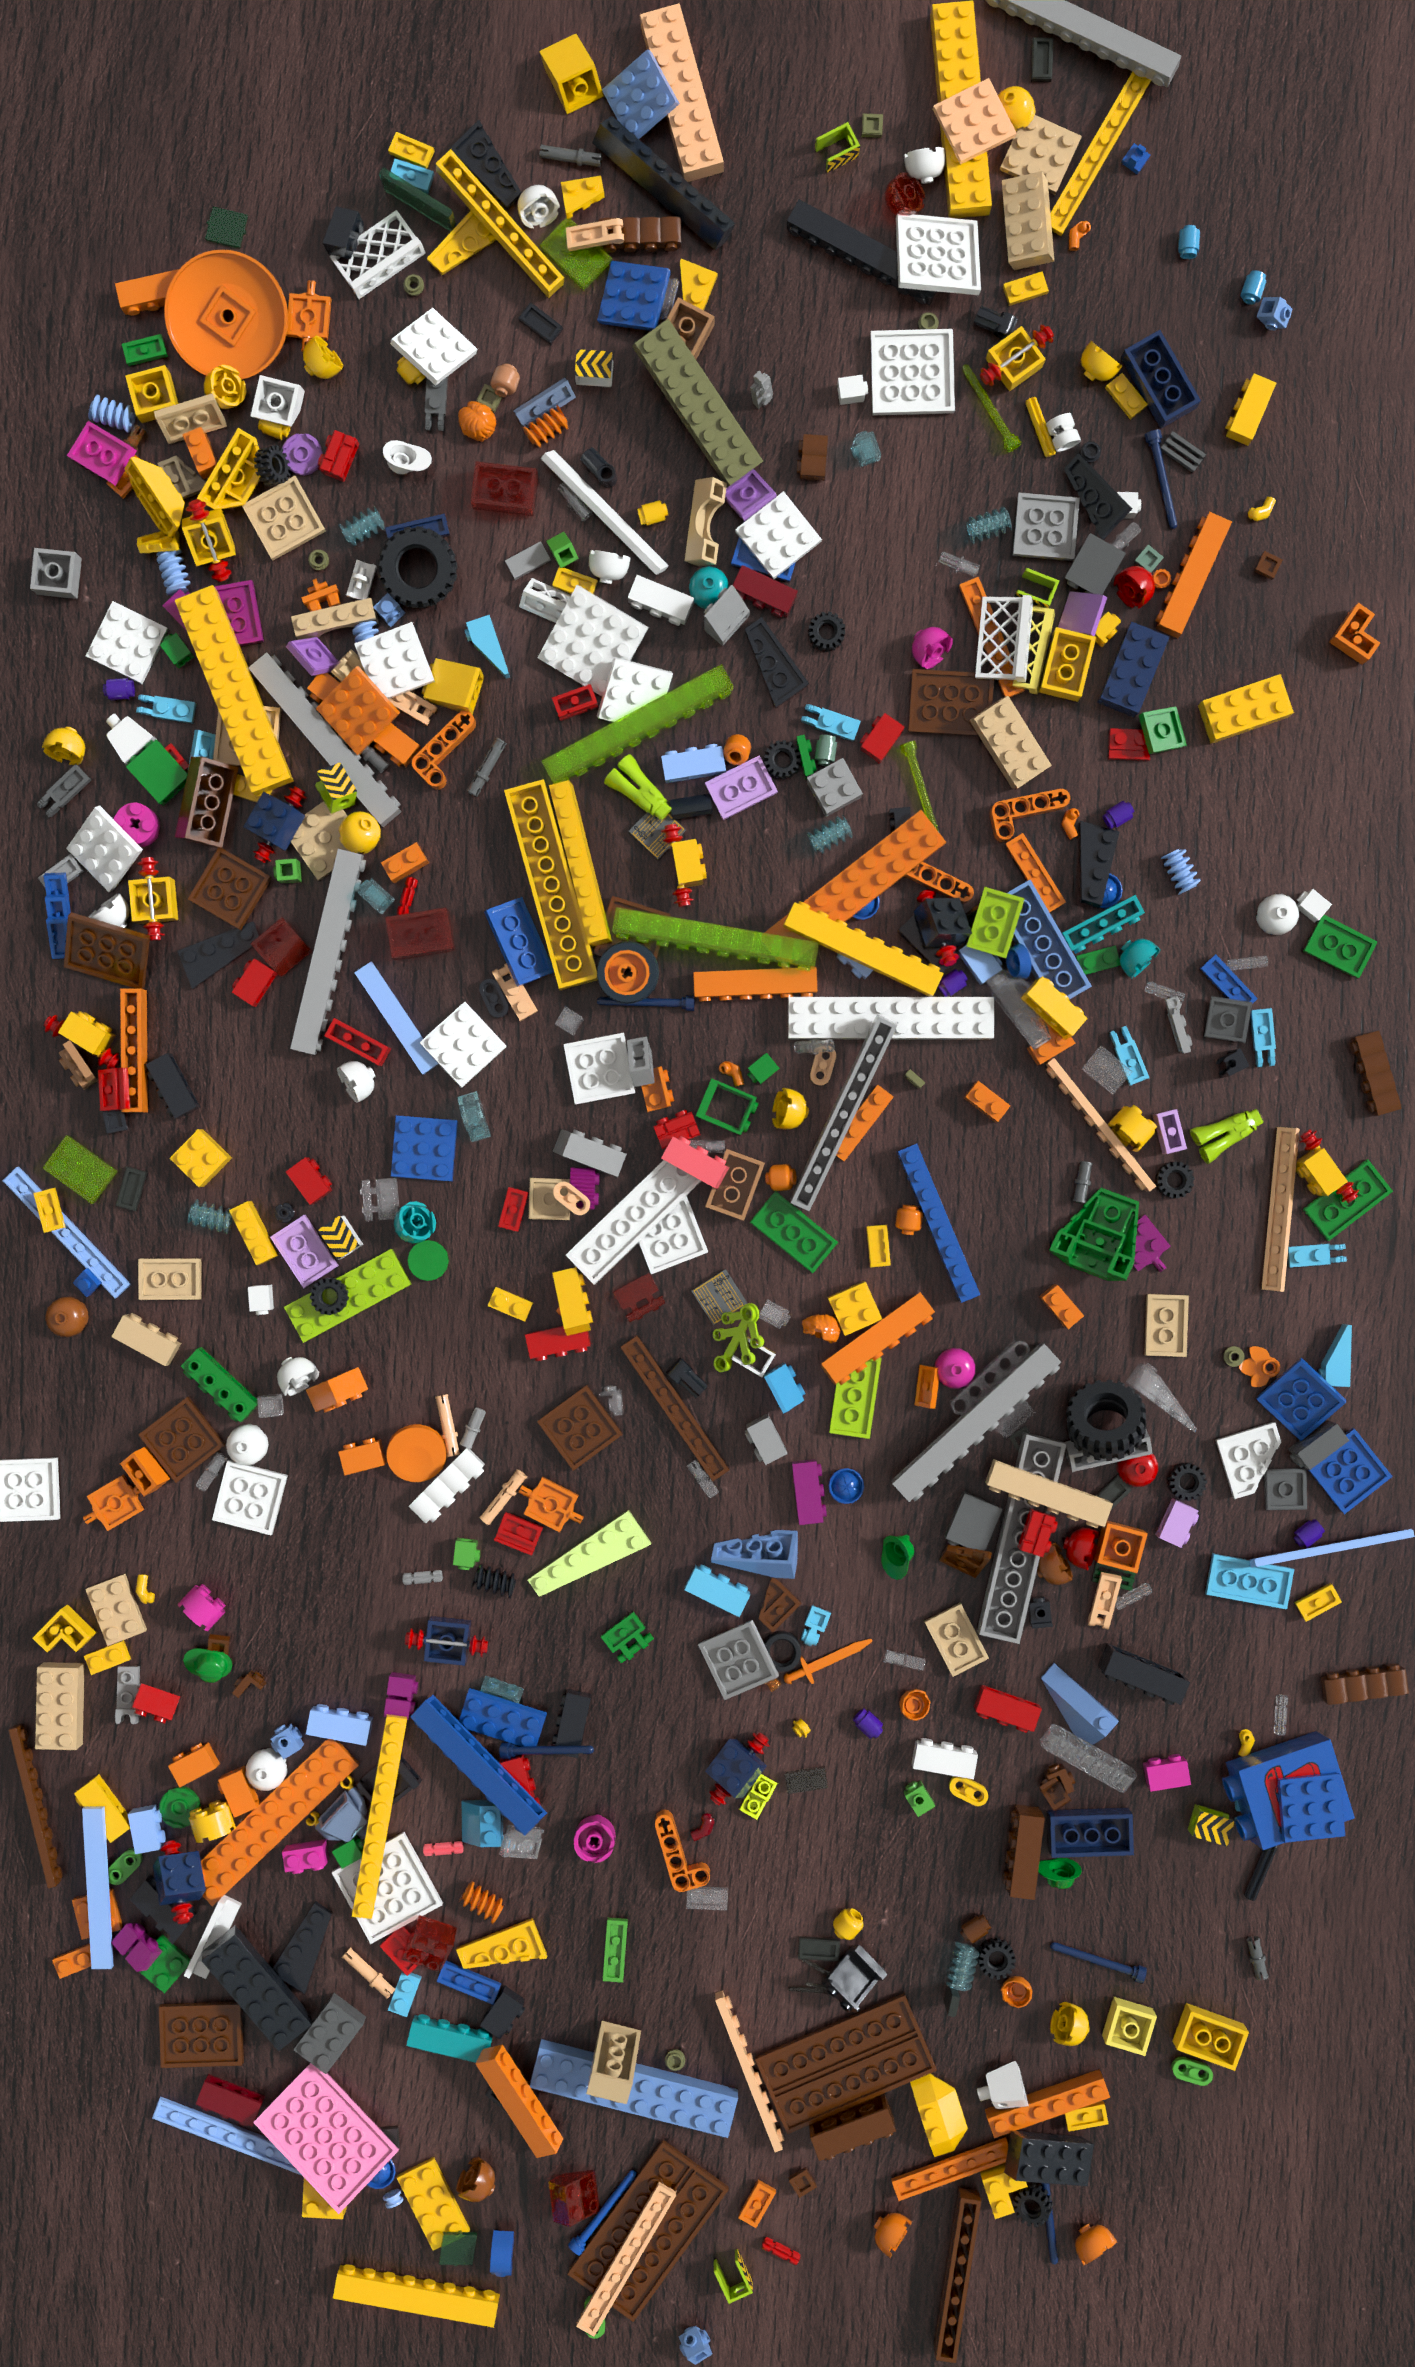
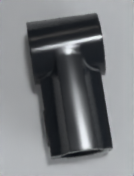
(999, 323)
(599, 467)
(683, 1374)

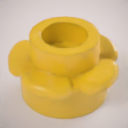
(801, 1728)

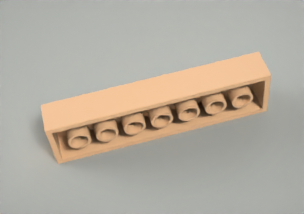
(691, 120)

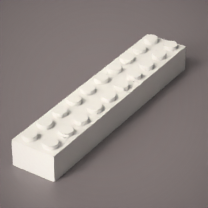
(915, 1017)

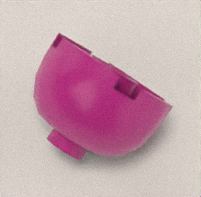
(930, 645)
(955, 1368)

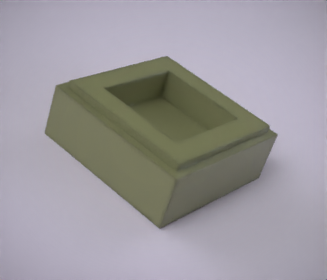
(872, 125)
(489, 397)
(914, 1079)

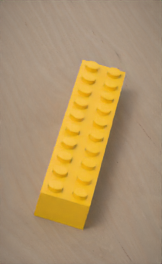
(955, 71)
(234, 690)
(551, 884)

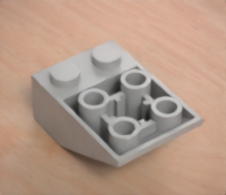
(725, 615)

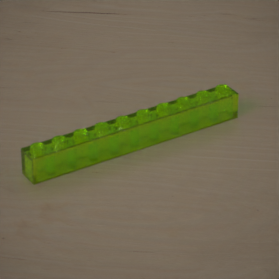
(638, 724)
(715, 938)

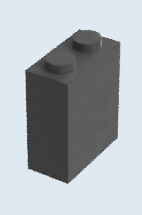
(1094, 565)
(1318, 1445)
(972, 1522)

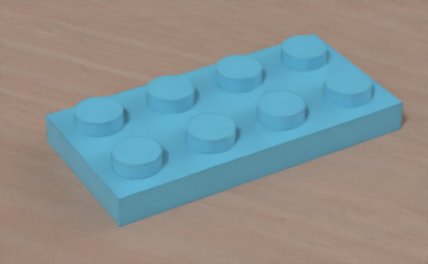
(1260, 1585)

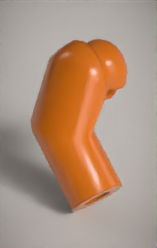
(732, 1070)

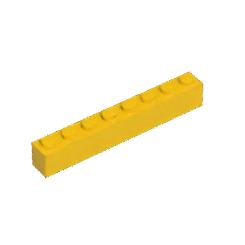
(499, 223)
(580, 863)
(862, 949)
(416, 2295)

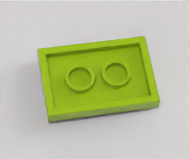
(995, 922)

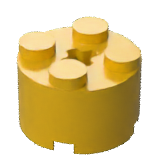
(1132, 1127)
(211, 1821)

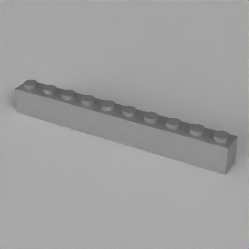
(1097, 36)
(323, 738)
(327, 952)
(843, 1112)

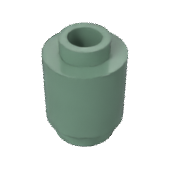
(825, 750)

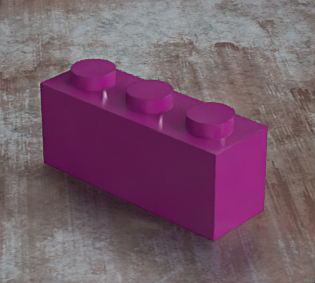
(808, 1491)

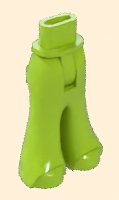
(646, 797)
(1236, 1129)

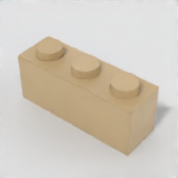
(146, 1339)

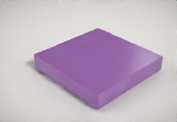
(749, 494)
(1082, 612)
(312, 655)

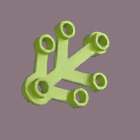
(739, 1336)

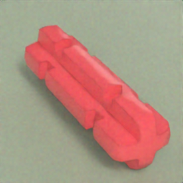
(443, 1848)

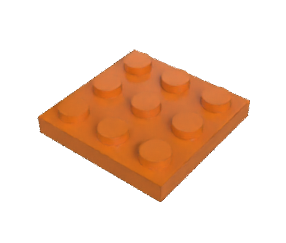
(357, 710)

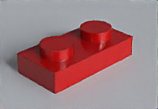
(513, 1209)

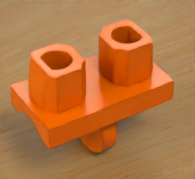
(321, 593)

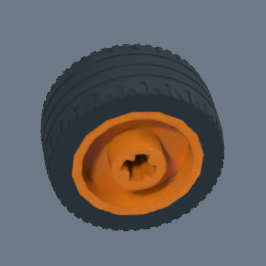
(612, 972)

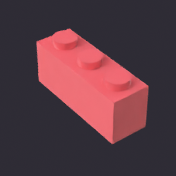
(695, 1161)

